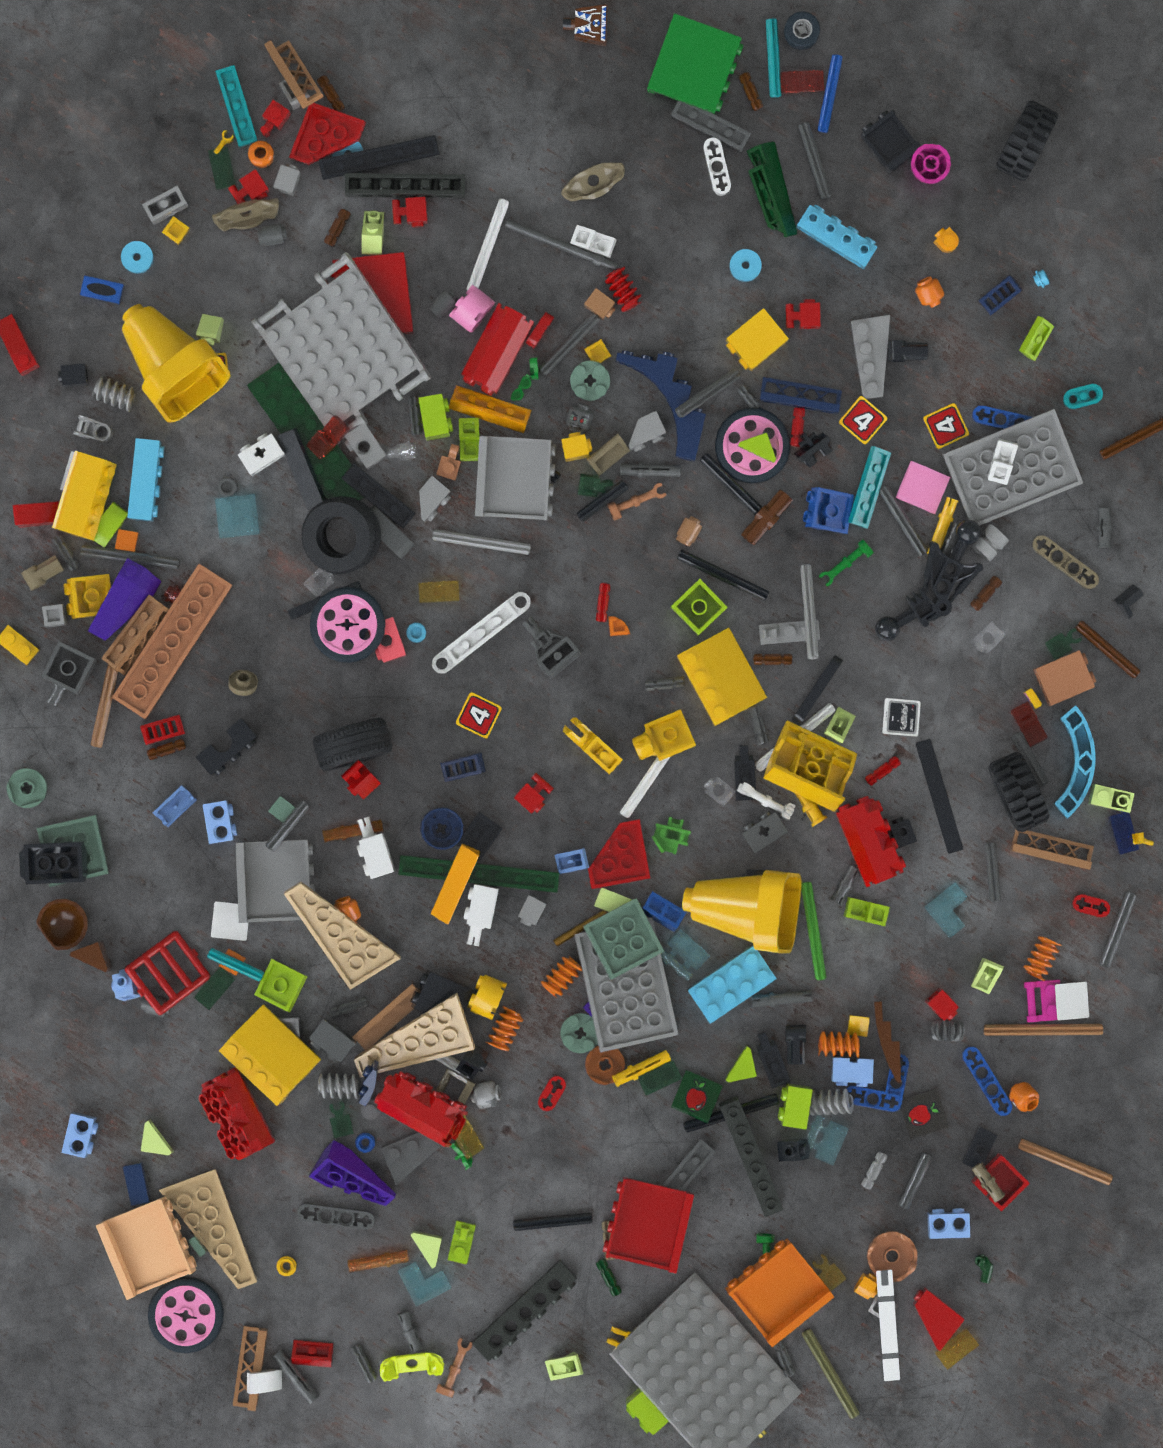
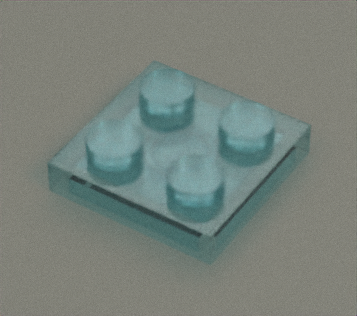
(237, 516)

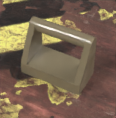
(608, 455)
(465, 1092)

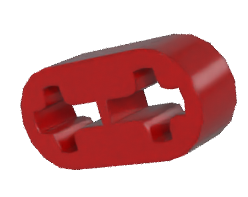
(540, 330)
(1089, 910)
(547, 1090)

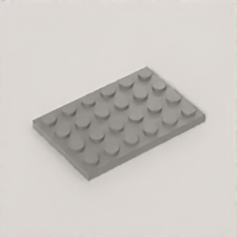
(1039, 470)
(630, 1006)

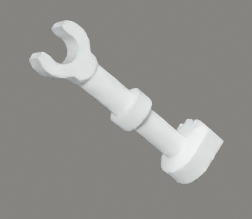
(766, 801)

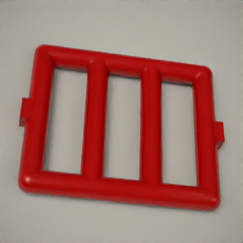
(189, 986)

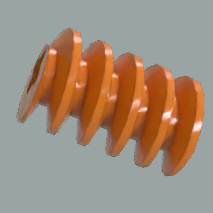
(1041, 957)
(562, 976)
(505, 1029)
(839, 1044)

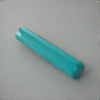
(235, 964)

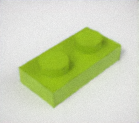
(1036, 338)

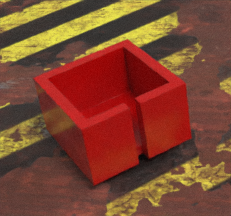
(1007, 1179)

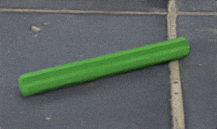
(813, 931)

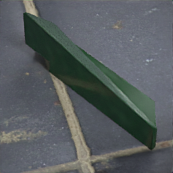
(771, 188)

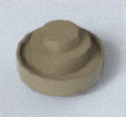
(243, 682)

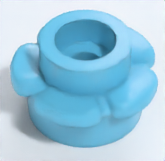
(1041, 278)

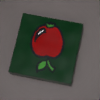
(696, 1096)

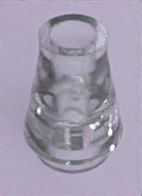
(402, 451)

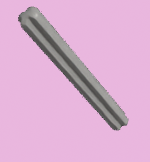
(482, 542)
(809, 612)

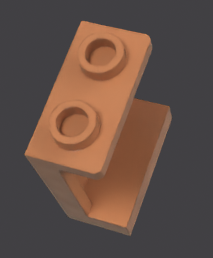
(1065, 678)

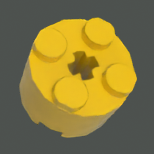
(487, 997)

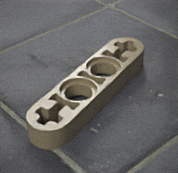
(1064, 563)

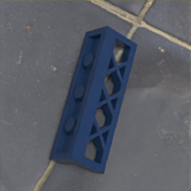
(800, 402)

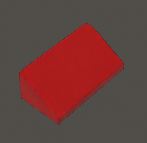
(312, 1353)

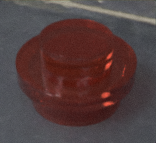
(172, 593)

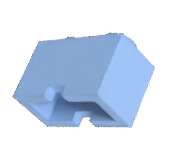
(852, 1071)

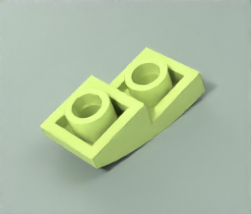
(610, 900)

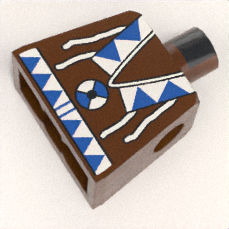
(589, 24)

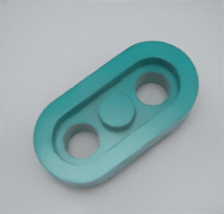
(1082, 396)

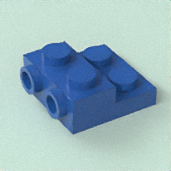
(828, 510)

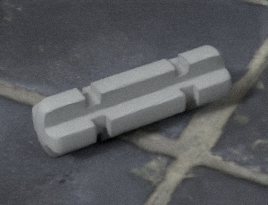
(874, 1170)

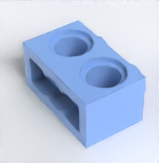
(214, 823)
(74, 1133)
(948, 1229)

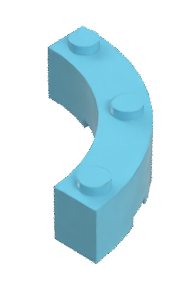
(1083, 764)

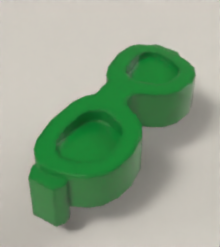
(525, 383)
(466, 1162)

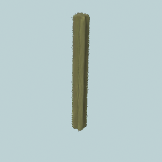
(830, 1373)

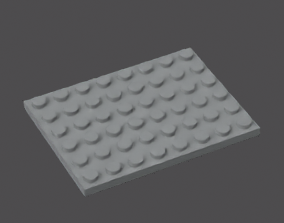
(705, 1370)

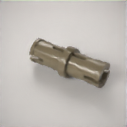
(988, 1182)

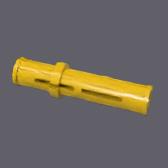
(945, 519)
(639, 1069)

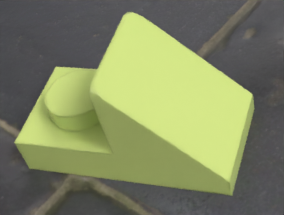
(564, 1366)

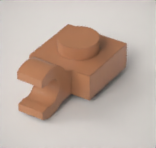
(449, 465)

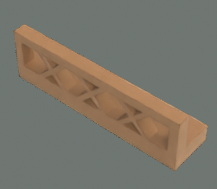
(288, 74)
(135, 635)
(1044, 854)
(386, 1019)
(258, 1364)

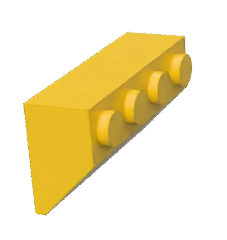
(84, 495)

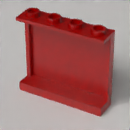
(389, 281)
(648, 1224)

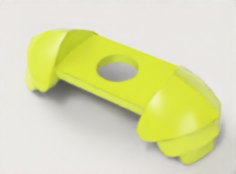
(395, 1364)

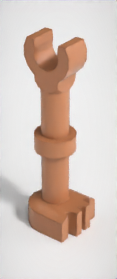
(634, 501)
(454, 1370)

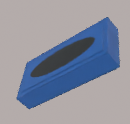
(101, 289)

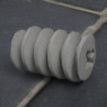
(113, 393)
(338, 1086)
(831, 1103)

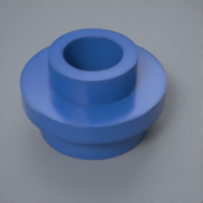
(358, 1142)

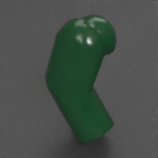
(986, 1267)

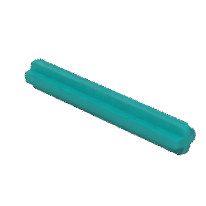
(773, 57)

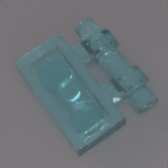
(688, 950)
(831, 1142)

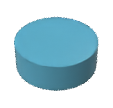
(416, 632)

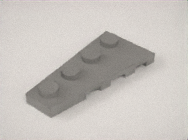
(870, 347)

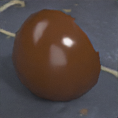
(62, 923)

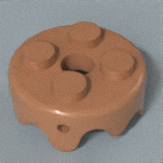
(899, 1242)

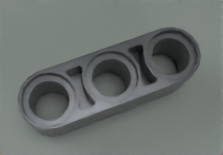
(392, 536)

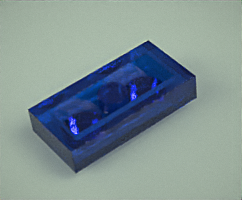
(1123, 830)

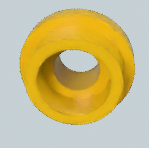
(286, 1272)

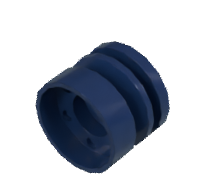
(453, 828)

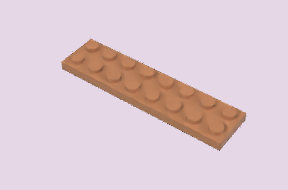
(172, 641)

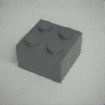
(332, 1040)

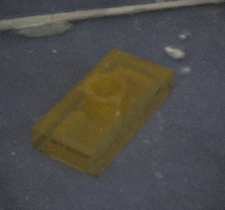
(439, 591)
(469, 1141)

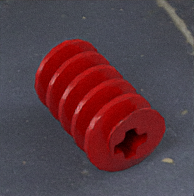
(623, 289)

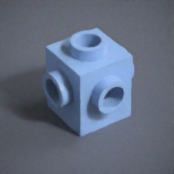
(124, 986)

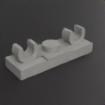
(784, 632)

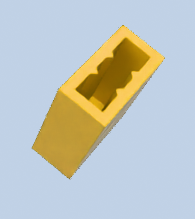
(756, 340)

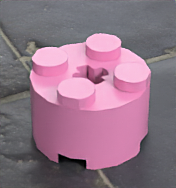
(472, 309)

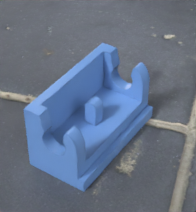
(175, 806)

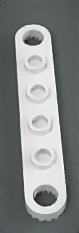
(481, 632)

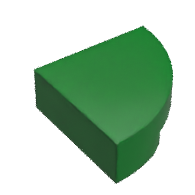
(533, 368)

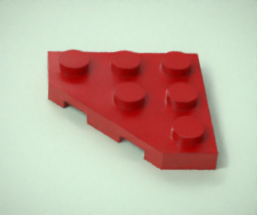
(325, 133)
(621, 858)

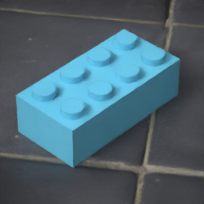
(731, 984)

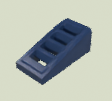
(1013, 283)
(479, 764)

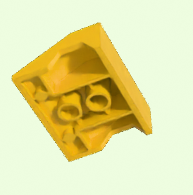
(721, 676)
(810, 766)
(270, 1055)

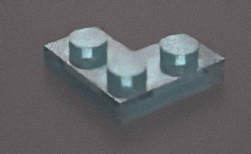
(942, 909)
(420, 1288)

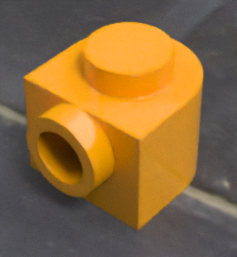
(946, 240)
(866, 1286)

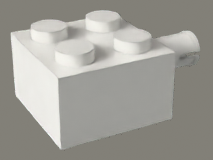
(374, 850)
(481, 910)

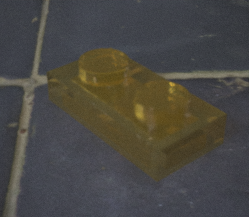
(957, 1349)

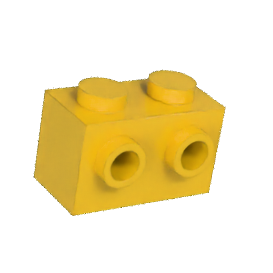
(576, 447)

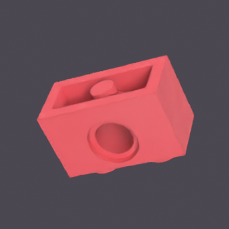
(396, 649)

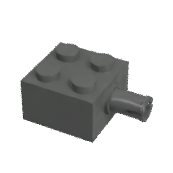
(67, 671)

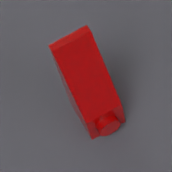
(17, 346)

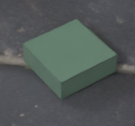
(281, 809)
(197, 1246)

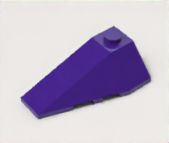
(124, 598)
(346, 1170)

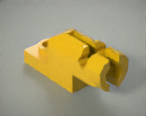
(593, 746)

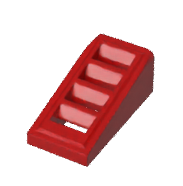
(144, 729)

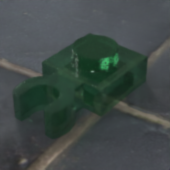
(590, 485)
(1060, 645)
(341, 1123)

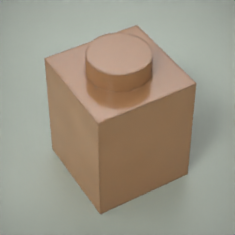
(600, 304)

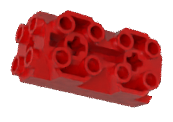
(497, 349)
(869, 840)
(422, 1108)
(240, 1119)

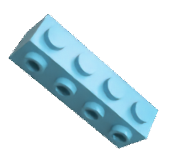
(836, 236)
(145, 480)

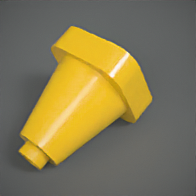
(174, 366)
(750, 907)

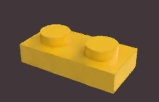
(18, 645)

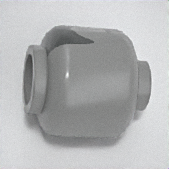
(486, 1094)

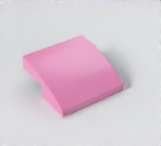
(922, 487)

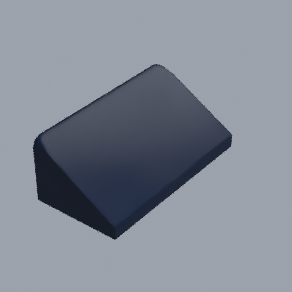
(136, 1184)

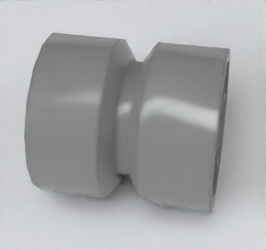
(990, 542)

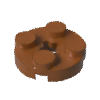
(594, 1069)

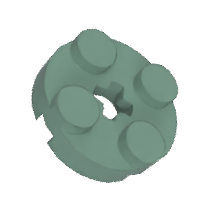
(598, 372)
(20, 797)
(571, 1039)

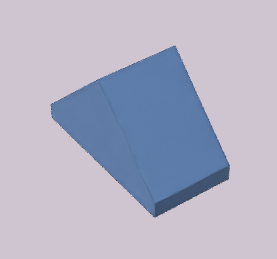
(571, 861)

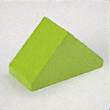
(760, 446)
(743, 1067)

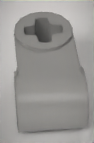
(90, 428)

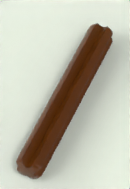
(1132, 439)
(1107, 649)

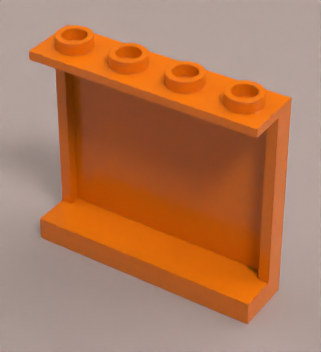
(779, 1292)

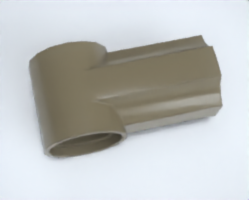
(38, 574)

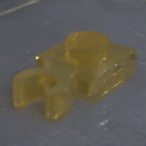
(830, 1275)

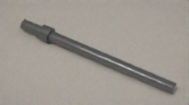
(598, 260)

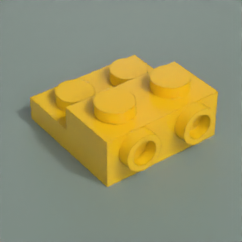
(86, 595)

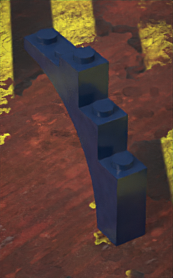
(676, 393)

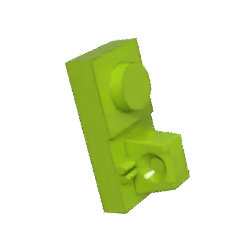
(461, 1242)

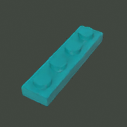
(236, 106)
(869, 487)

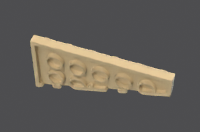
(346, 944)
(429, 1037)
(209, 1216)

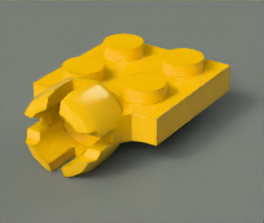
(664, 737)

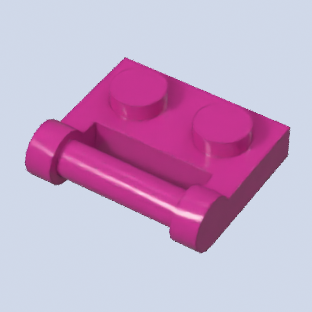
(1047, 997)

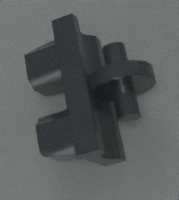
(810, 445)

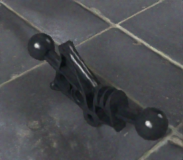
(935, 572)

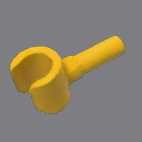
(224, 141)
(1138, 838)

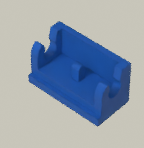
(663, 911)

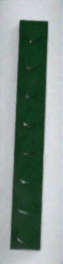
(481, 874)

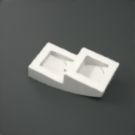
(593, 241)
(1002, 461)
(264, 1381)

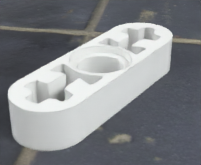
(708, 153)

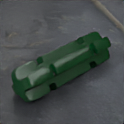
(608, 1277)

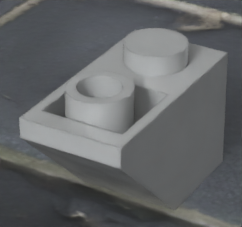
(647, 429)
(431, 497)

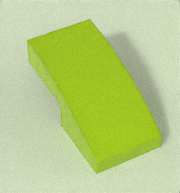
(469, 439)
(110, 523)
(866, 911)

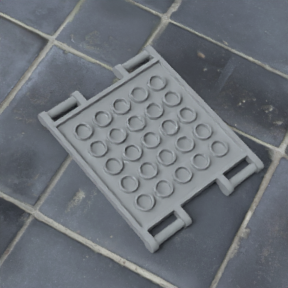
(341, 346)

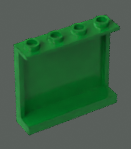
(695, 64)

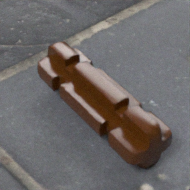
(751, 91)
(330, 93)
(337, 227)
(986, 593)
(772, 659)
(166, 749)

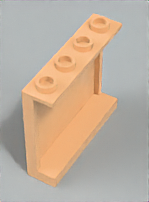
(146, 1247)

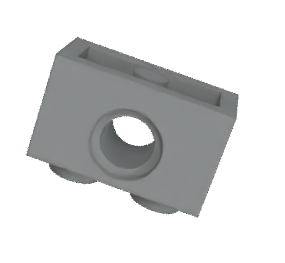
(165, 205)
(360, 435)

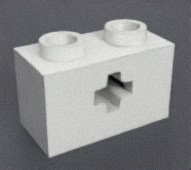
(271, 455)

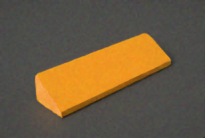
(489, 409)
(455, 883)

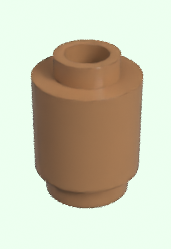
(689, 531)

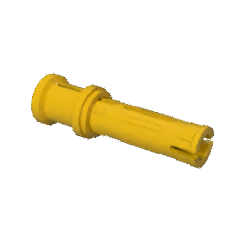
(812, 810)

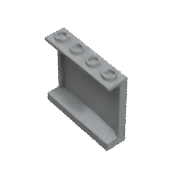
(515, 477)
(267, 874)

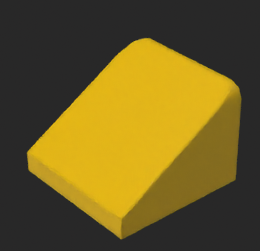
(858, 1025)

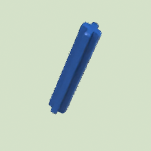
(829, 94)

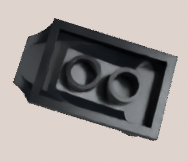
(53, 863)

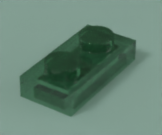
(222, 168)
(214, 988)
(659, 1078)

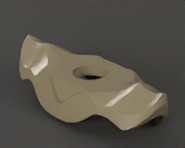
(608, 175)
(233, 217)

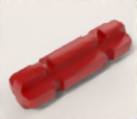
(797, 426)
(603, 599)
(882, 771)

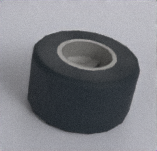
(798, 24)

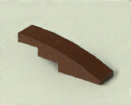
(890, 1048)

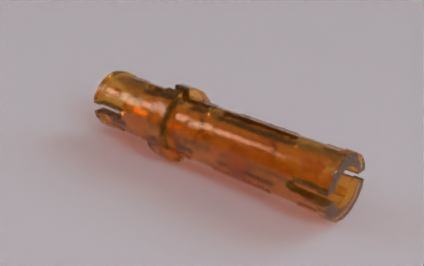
(349, 831)
(387, 1259)

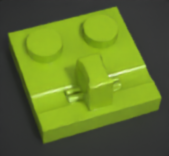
(280, 985)

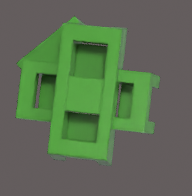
(671, 831)

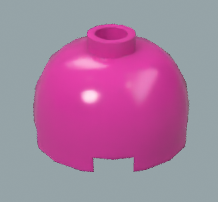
(930, 163)

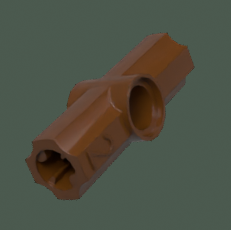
(766, 517)

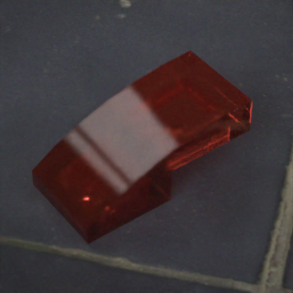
(802, 81)
(328, 437)
(1029, 724)

